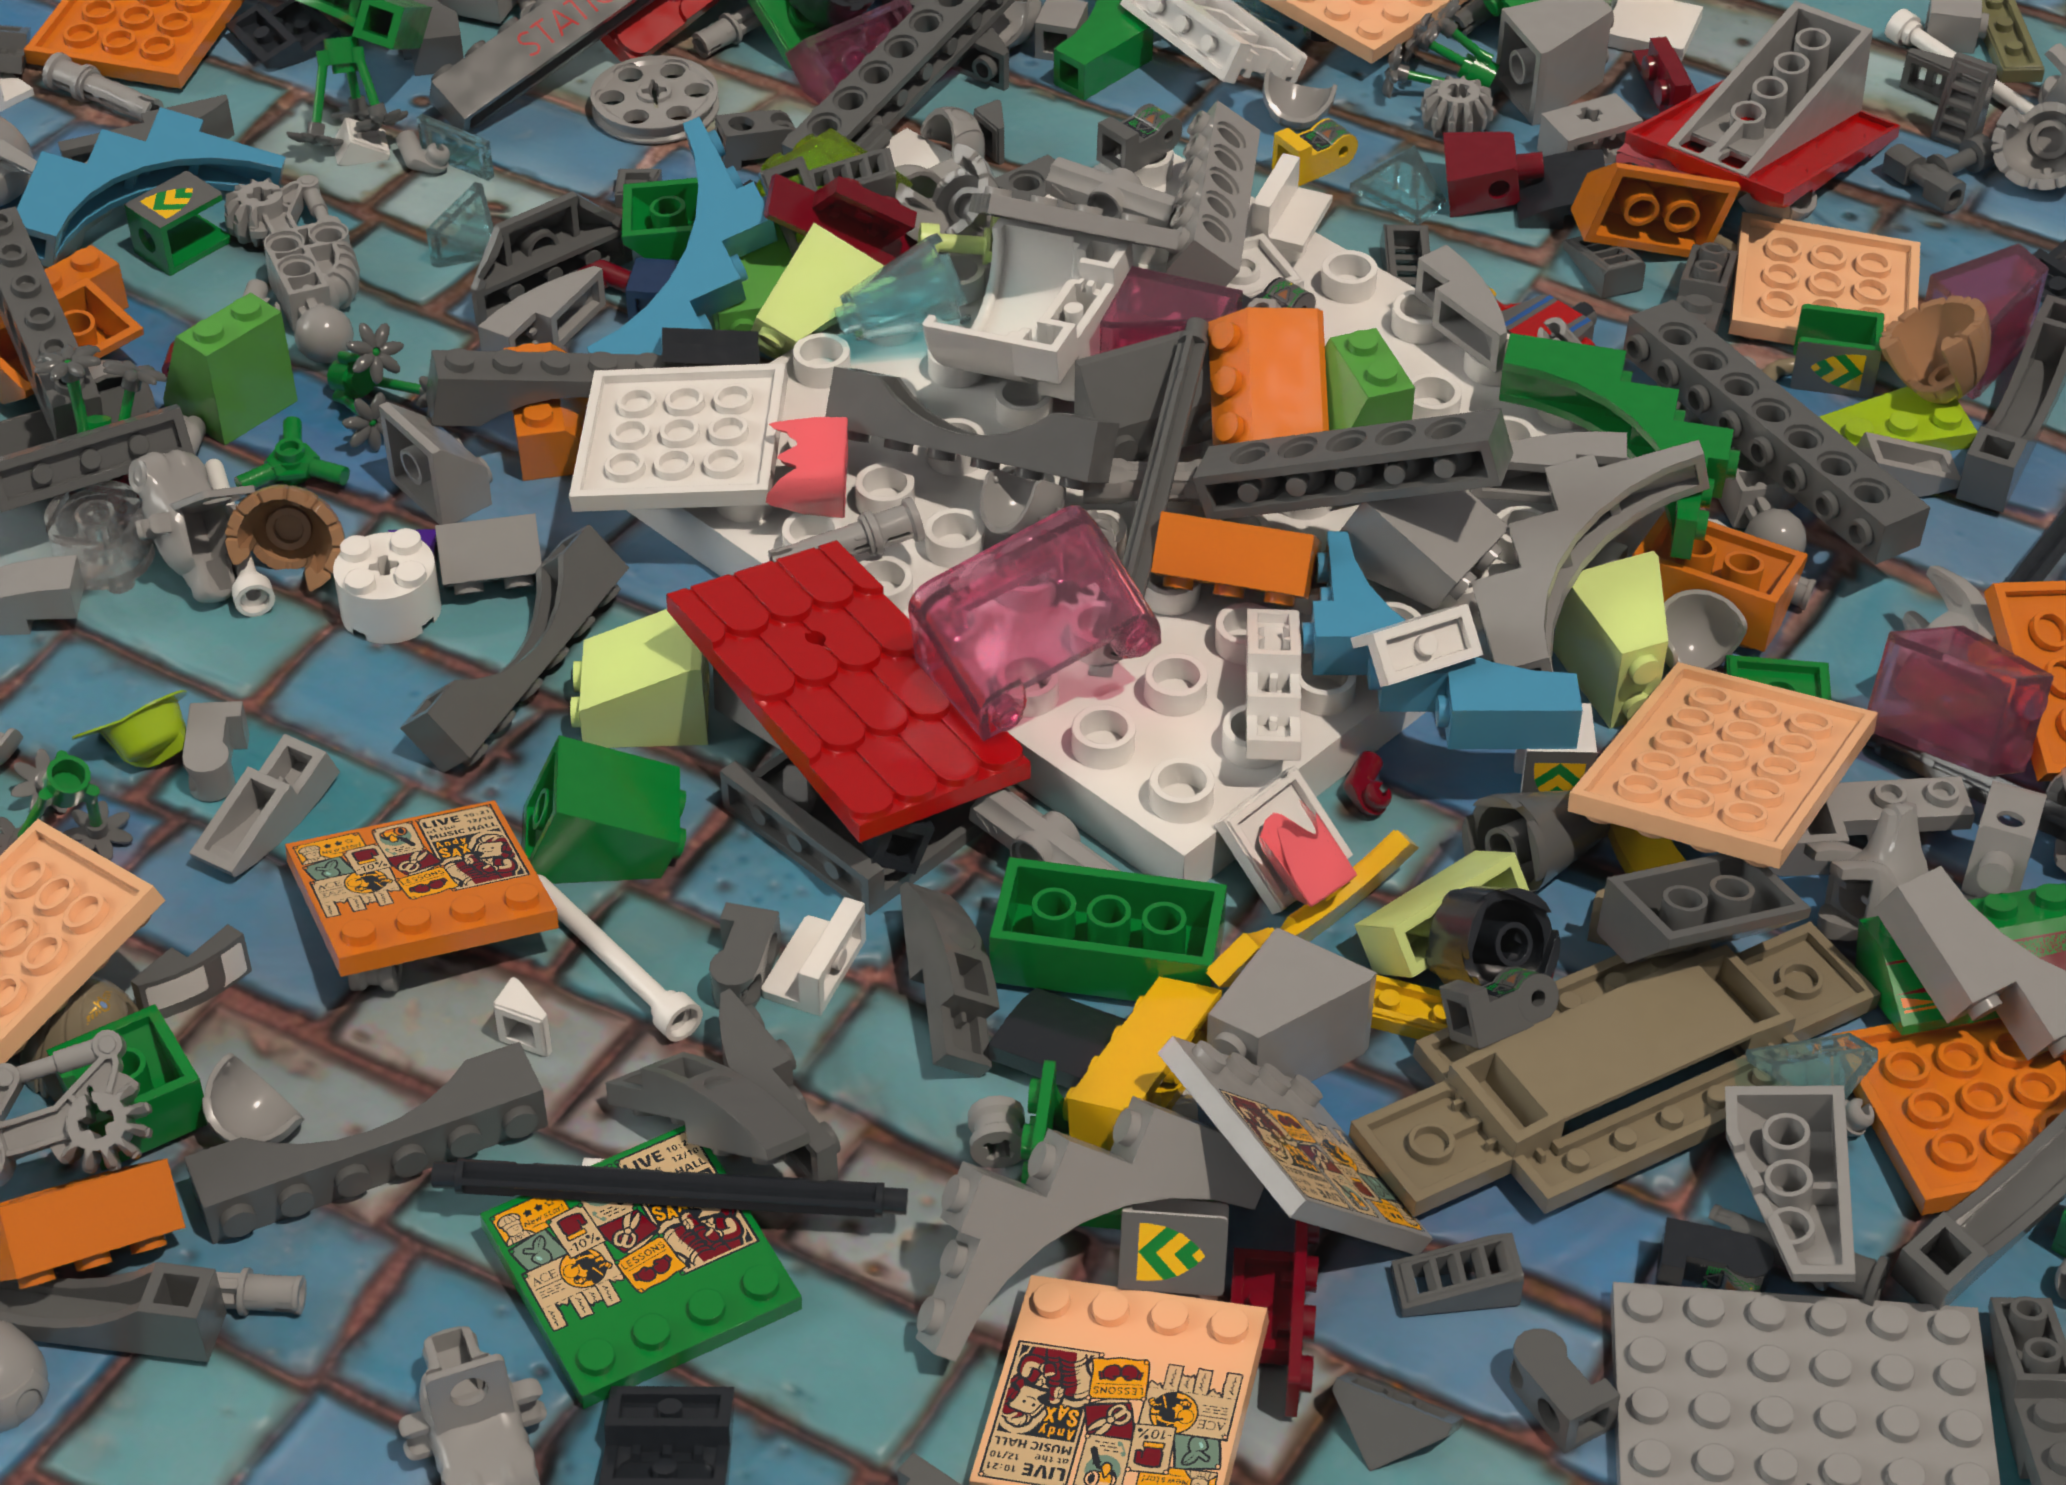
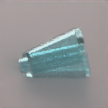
(904, 294)

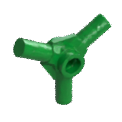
(293, 462)

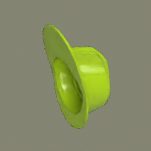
(148, 733)

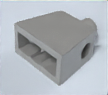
(2002, 850)

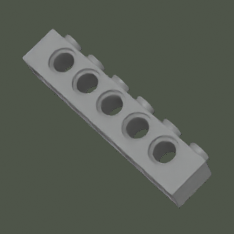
(1214, 196)

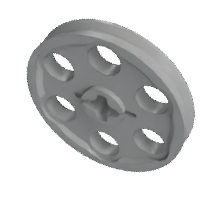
(638, 103)

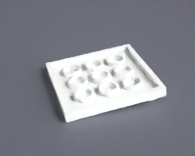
(679, 437)

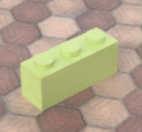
(1399, 932)

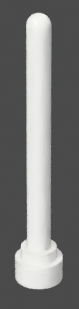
(1906, 29)
(251, 590)
(672, 1011)

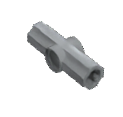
(1113, 192)
(1031, 833)

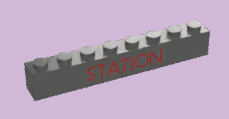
(523, 56)

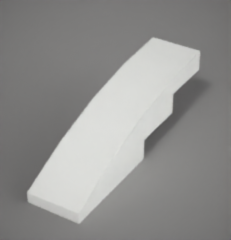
(1273, 685)

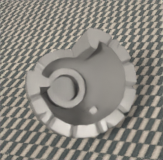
(2032, 146)
(953, 196)

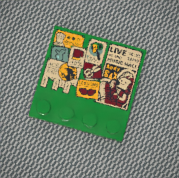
(638, 1284)

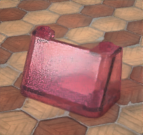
(1026, 614)

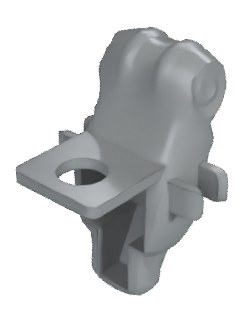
(187, 519)
(473, 1414)

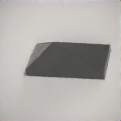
(1389, 1421)

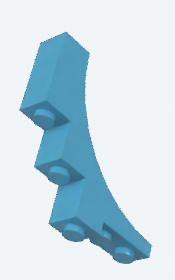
(71, 194)
(710, 270)
(1474, 700)

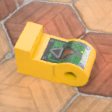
(1319, 148)

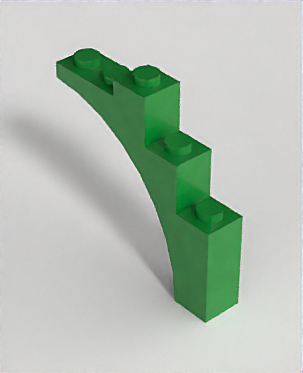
(381, 22)
(1102, 50)
(1597, 393)

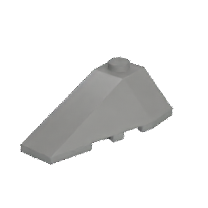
(1798, 1171)

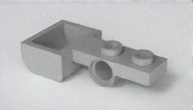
(1857, 807)

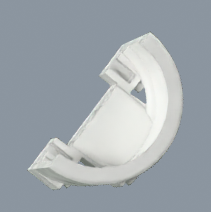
(1038, 307)

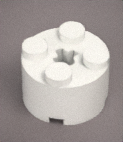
(387, 585)

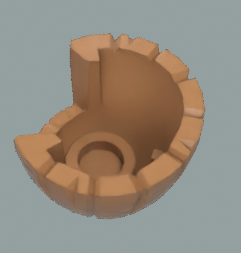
(1940, 347)
(286, 531)

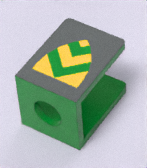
(174, 223)
(1837, 351)

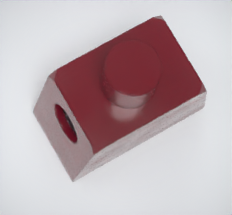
(1486, 170)

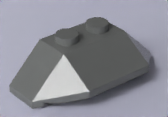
(543, 247)

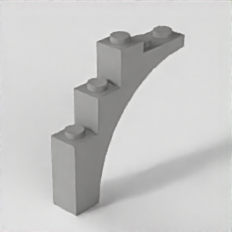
(1554, 547)
(1974, 965)
(1068, 1183)

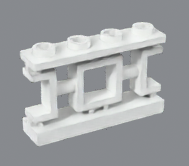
(1221, 37)

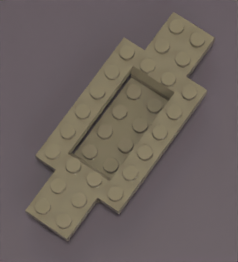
(1610, 1035)

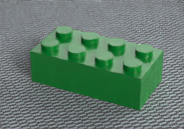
(1103, 929)

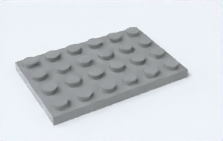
(1797, 1390)

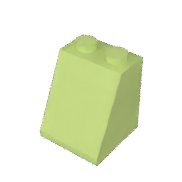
(810, 291)
(1615, 635)
(642, 686)

